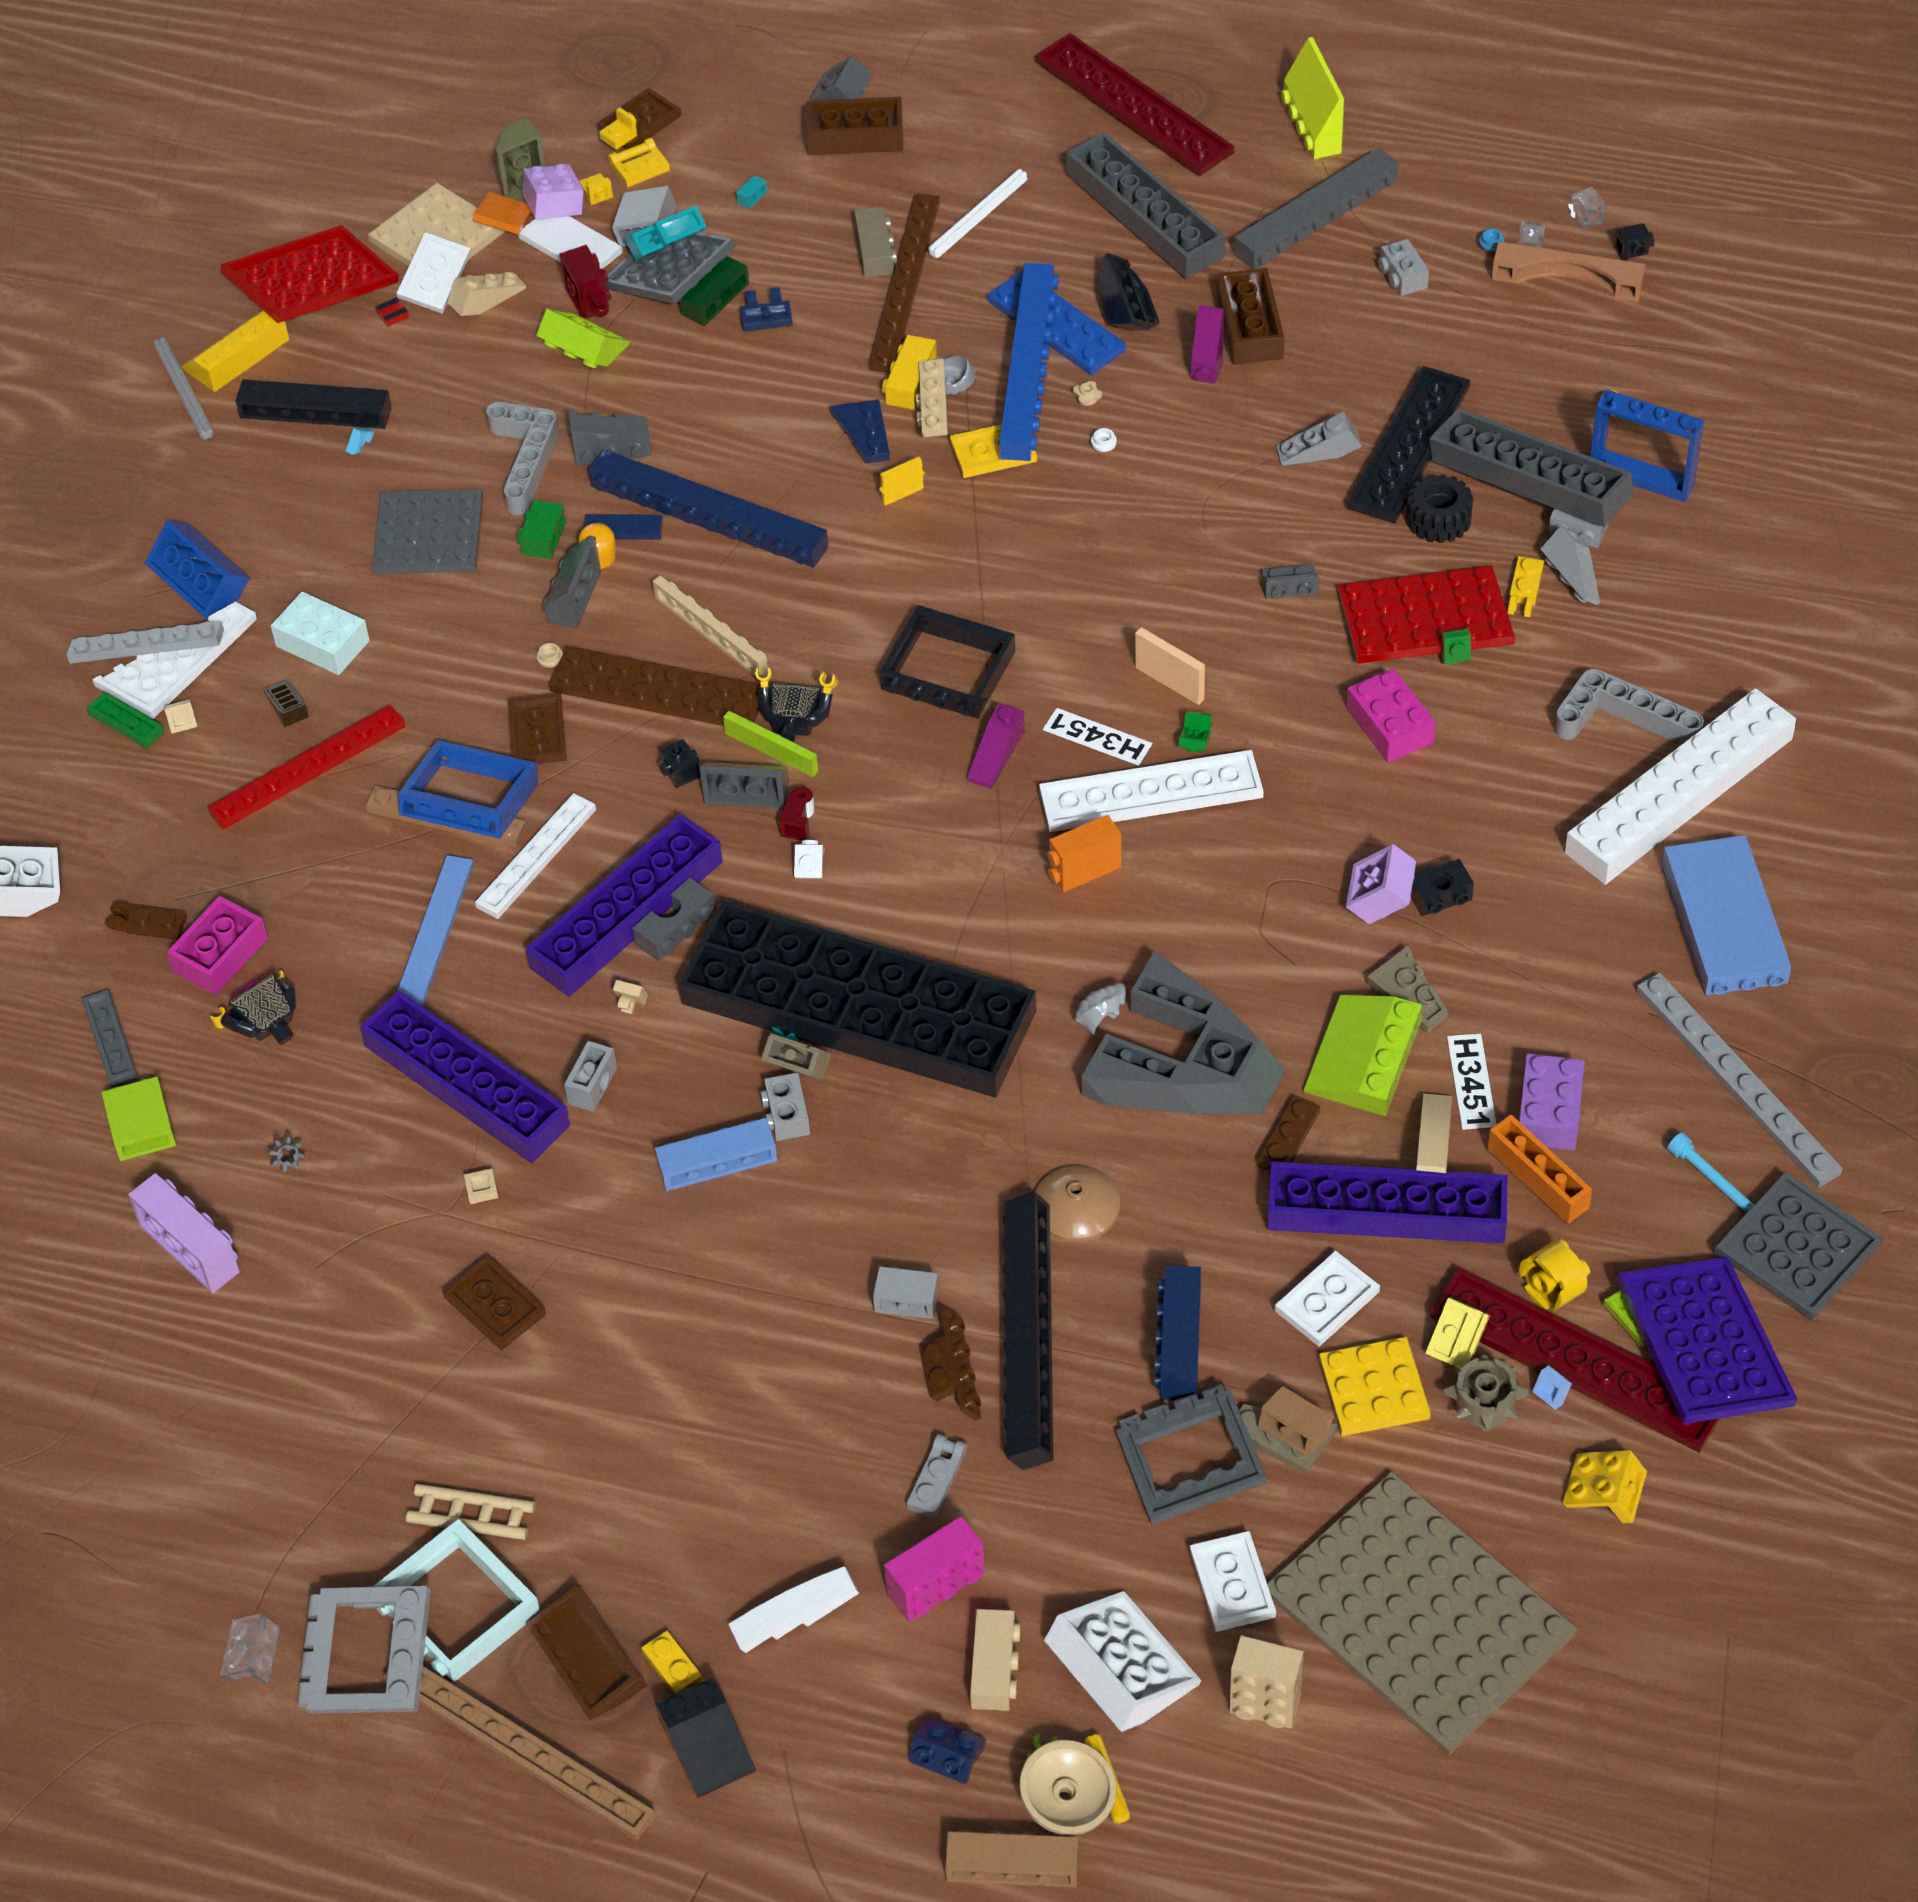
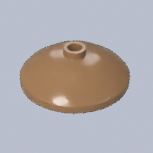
(1084, 1214)

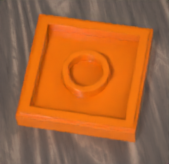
(503, 213)

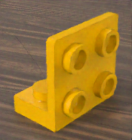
(1606, 1480)

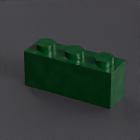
(714, 291)

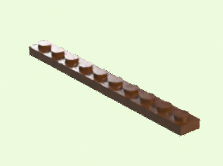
(904, 282)

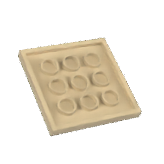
(436, 213)

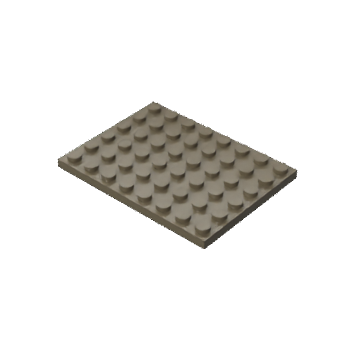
(1420, 1612)

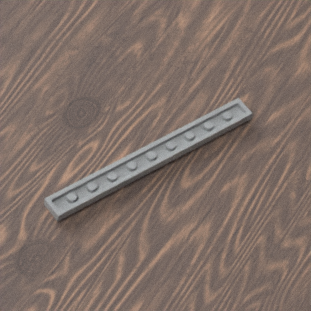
(1739, 1080)

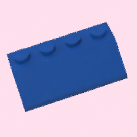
(195, 568)

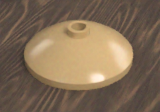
(1069, 1769)

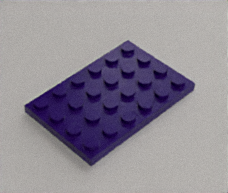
(1706, 1340)

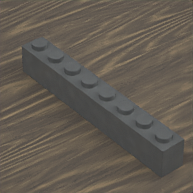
(1316, 208)

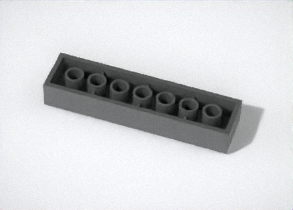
(1145, 205)
(1532, 467)

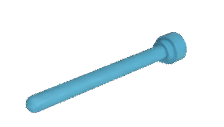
(1682, 1147)

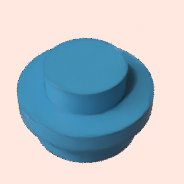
(1490, 239)

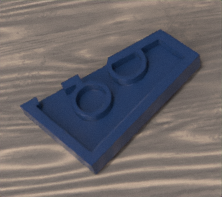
(865, 428)

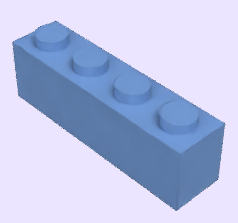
(716, 1154)

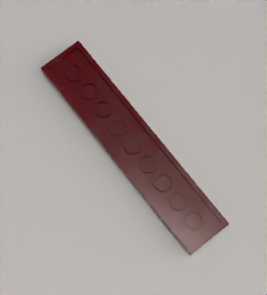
(1135, 104)
(1582, 1358)

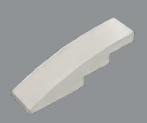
(796, 1606)

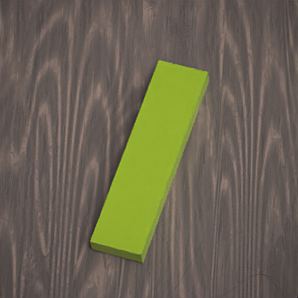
(770, 743)

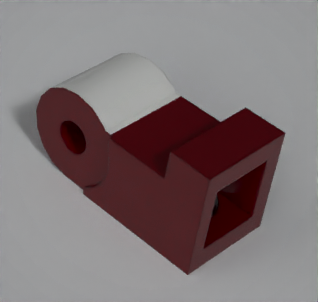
(795, 814)

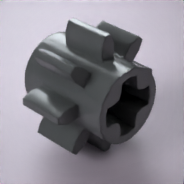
(293, 1152)

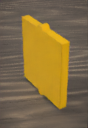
(901, 481)

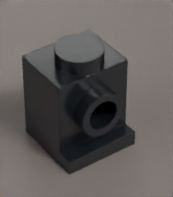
(1633, 241)

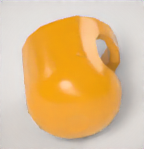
(605, 542)

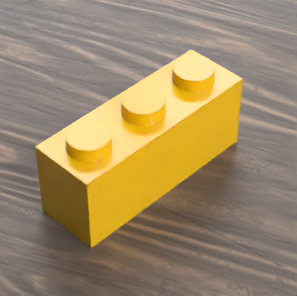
(904, 372)

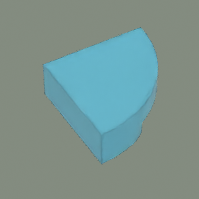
(358, 439)

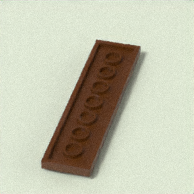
(653, 687)

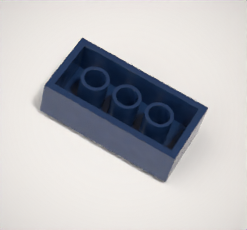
(1178, 1332)

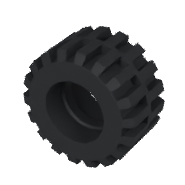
(1439, 508)

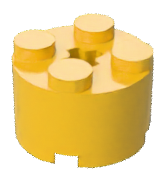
(1554, 1275)

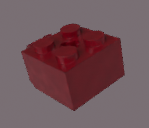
(585, 282)

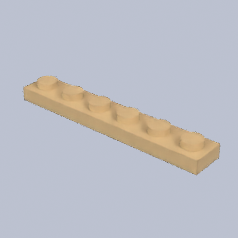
(711, 628)

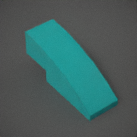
(665, 233)

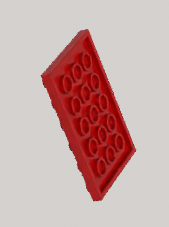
(309, 273)
(1411, 612)

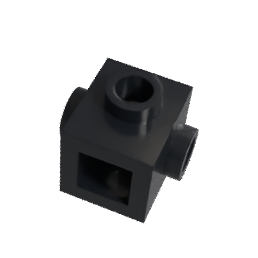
(679, 763)

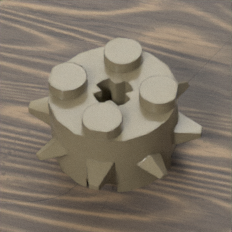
(1486, 1393)

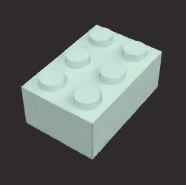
(320, 633)

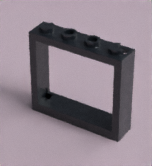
(956, 630)

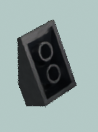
(705, 1737)

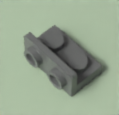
(1290, 581)

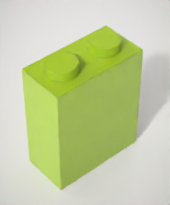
(138, 1118)

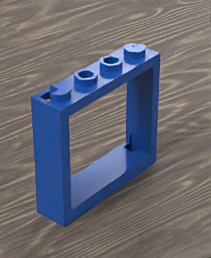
(1645, 474)
(460, 813)

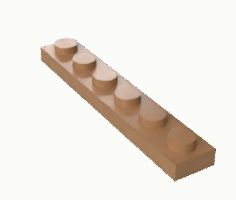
(386, 803)

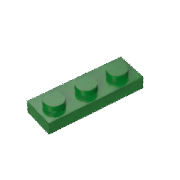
(125, 720)

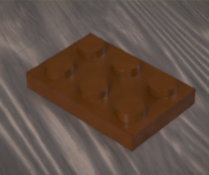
(651, 115)
(538, 728)
(494, 1303)

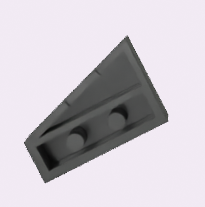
(619, 434)

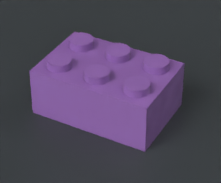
(1552, 1099)

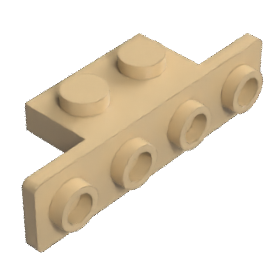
(932, 398)

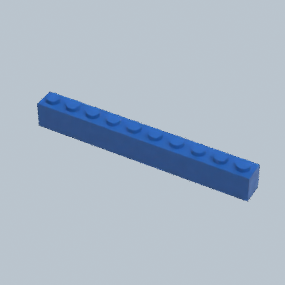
(1027, 362)

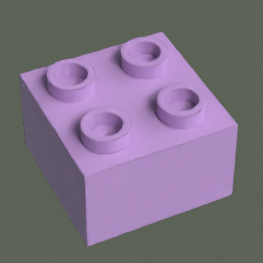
(552, 191)
(1381, 884)

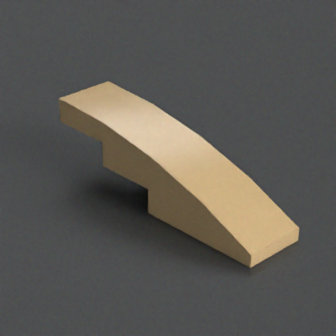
(1434, 1133)

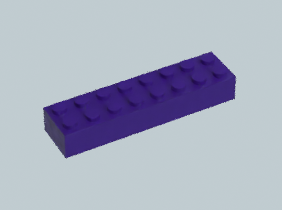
(604, 919)
(465, 1076)
(1388, 1202)

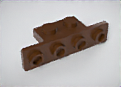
(949, 1366)

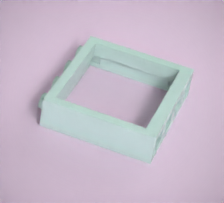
(426, 1558)

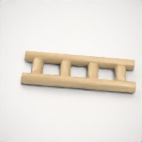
(483, 1523)

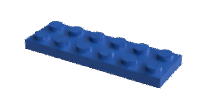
(1073, 332)

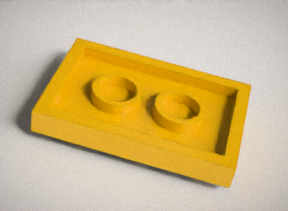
(980, 452)

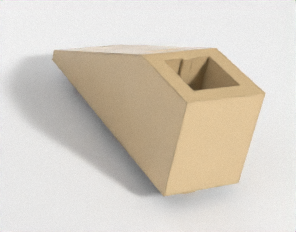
(480, 293)

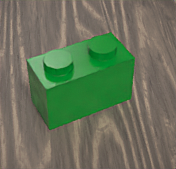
(542, 529)

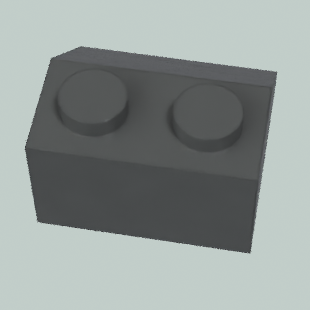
(842, 81)

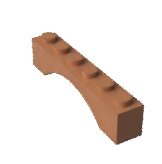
(1617, 277)

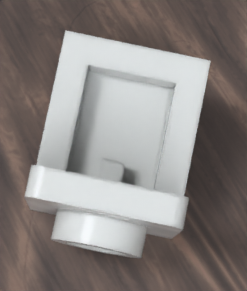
(809, 860)

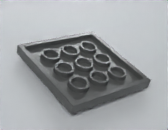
(671, 271)
(428, 531)
(1799, 1246)

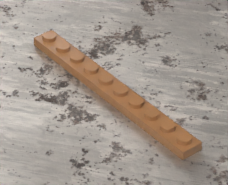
(534, 1756)

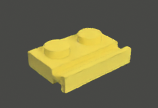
(1457, 1333)

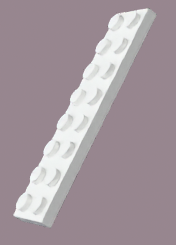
(1151, 790)

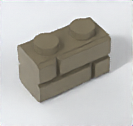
(796, 1056)

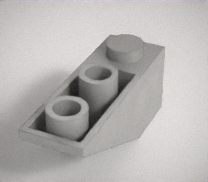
(1322, 442)
(1573, 560)

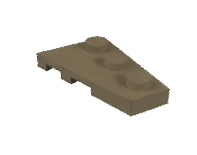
(1406, 980)
(1277, 1448)

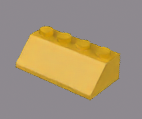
(237, 351)

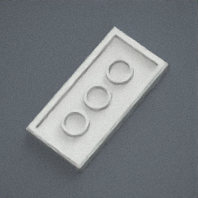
(565, 233)

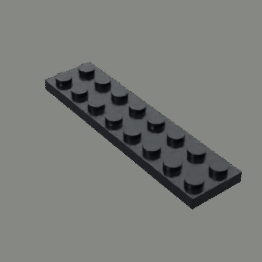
(1406, 445)

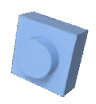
(1551, 1387)

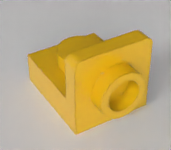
(621, 130)
(596, 188)

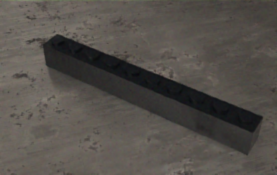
(1028, 1332)

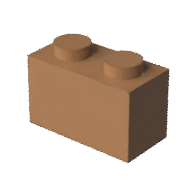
(1295, 1421)

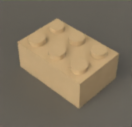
(1266, 1682)

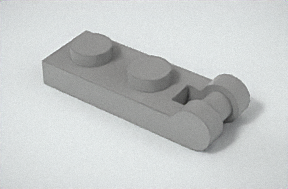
(936, 1477)

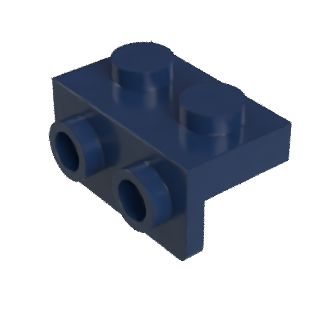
(946, 1749)

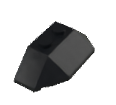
(1125, 296)

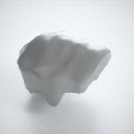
(958, 374)
(1099, 1005)

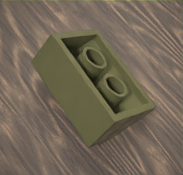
(518, 149)

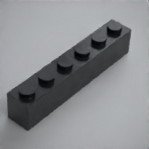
(313, 404)

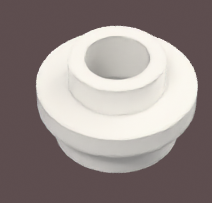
(1103, 440)

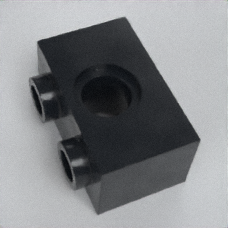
(1441, 887)

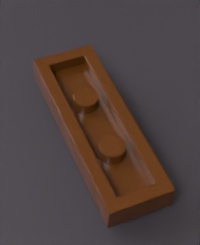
(1289, 1133)

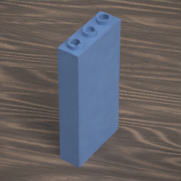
(1726, 915)

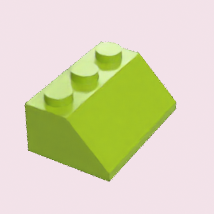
(580, 338)

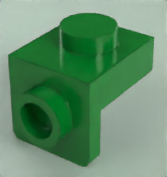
(1456, 646)
(1196, 731)

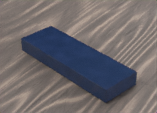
(630, 526)

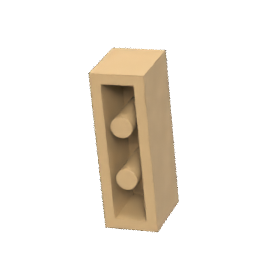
(994, 1660)

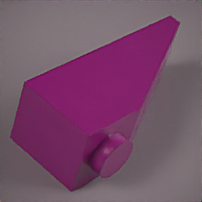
(1208, 345)
(997, 745)

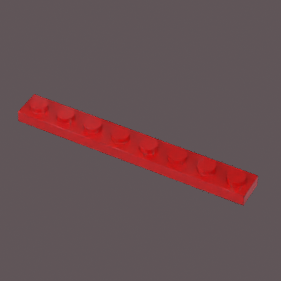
(306, 767)

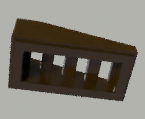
(291, 714)

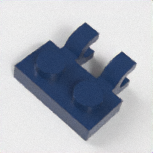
(766, 315)

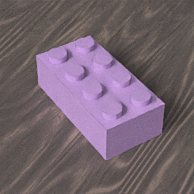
(184, 1232)

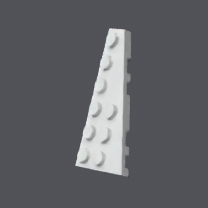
(160, 677)

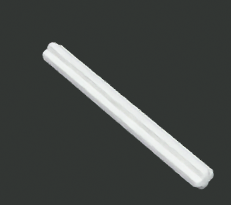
(977, 213)

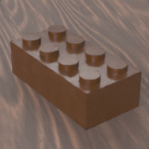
(854, 125)
(1251, 316)

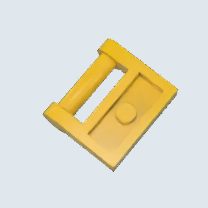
(641, 167)

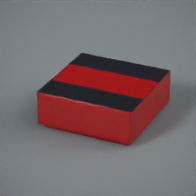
(392, 312)

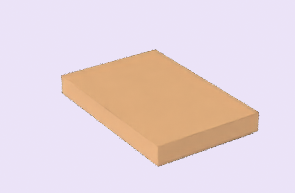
(1170, 666)

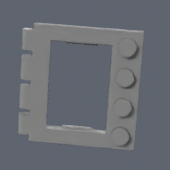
(405, 1652)

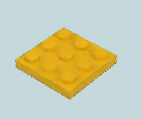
(1374, 1386)

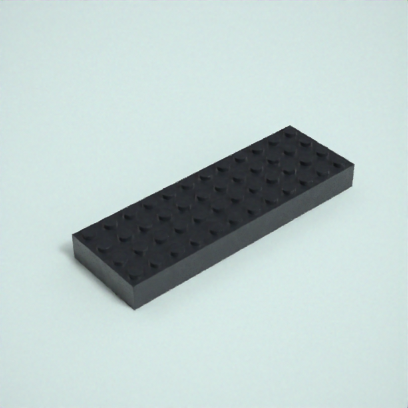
(859, 998)

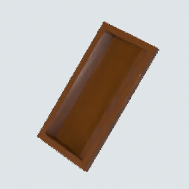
(585, 1654)

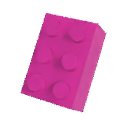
(1390, 715)
(217, 945)
(935, 1569)

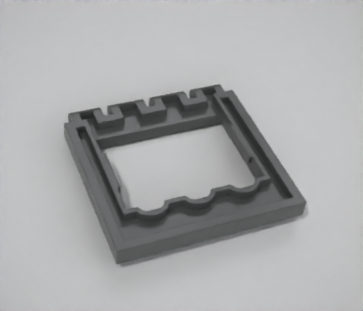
(1190, 1494)

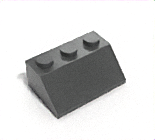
(573, 585)
(744, 785)

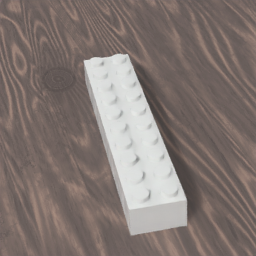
(1680, 786)

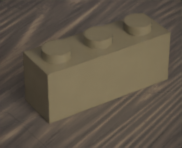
(875, 241)

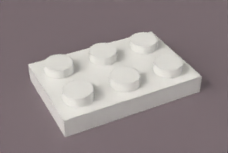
(433, 272)
(1327, 1298)
(1232, 1581)

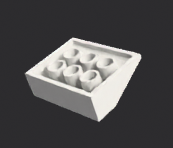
(1121, 1659)

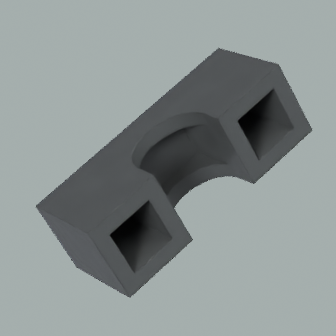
(661, 935)

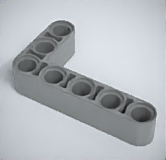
(540, 433)
(1628, 702)

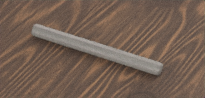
(183, 388)

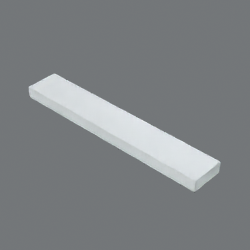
(535, 856)

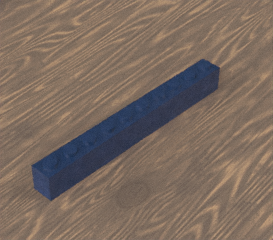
(709, 508)

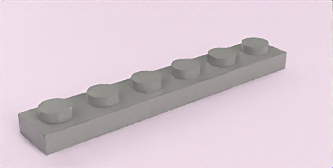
(145, 642)

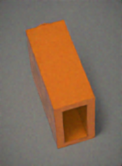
(1085, 853)

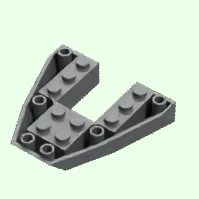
(1223, 1073)

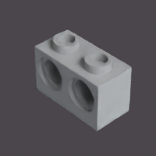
(787, 1106)

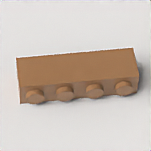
(1012, 1858)

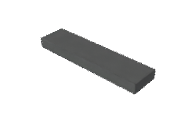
(109, 1038)

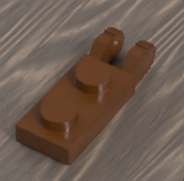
(146, 921)

